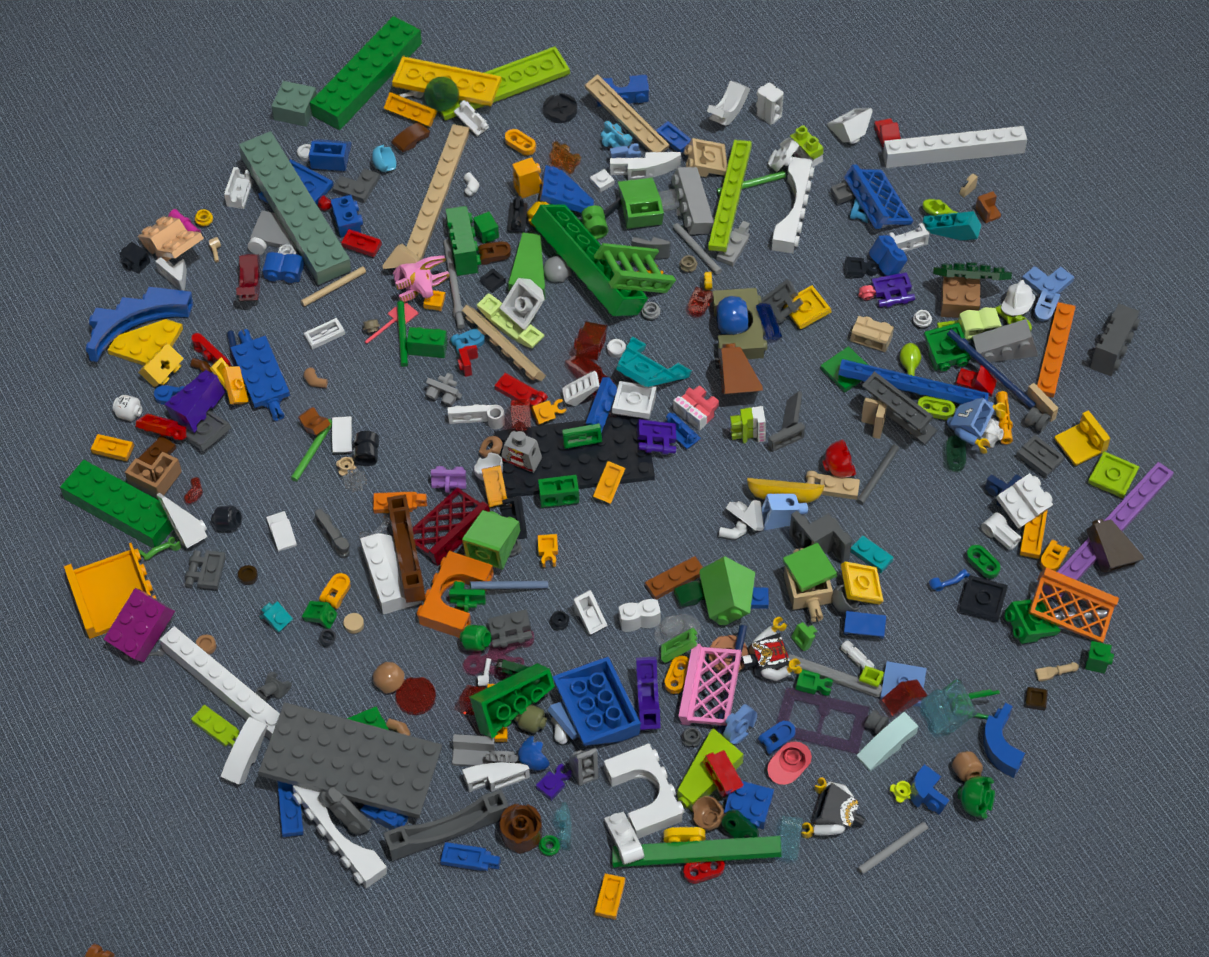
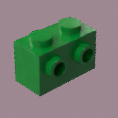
(427, 342)

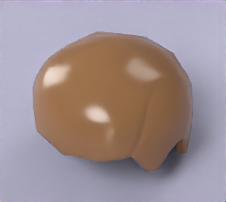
(388, 677)
(707, 813)

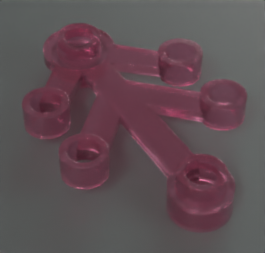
(494, 654)

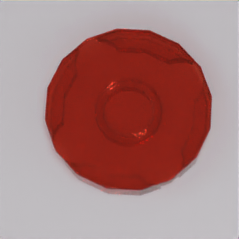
(416, 696)

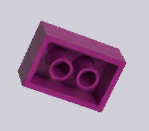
(139, 625)

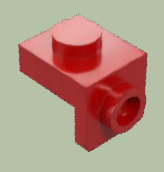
(466, 354)

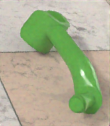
(174, 547)

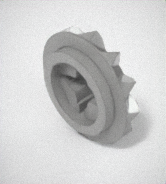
(502, 756)

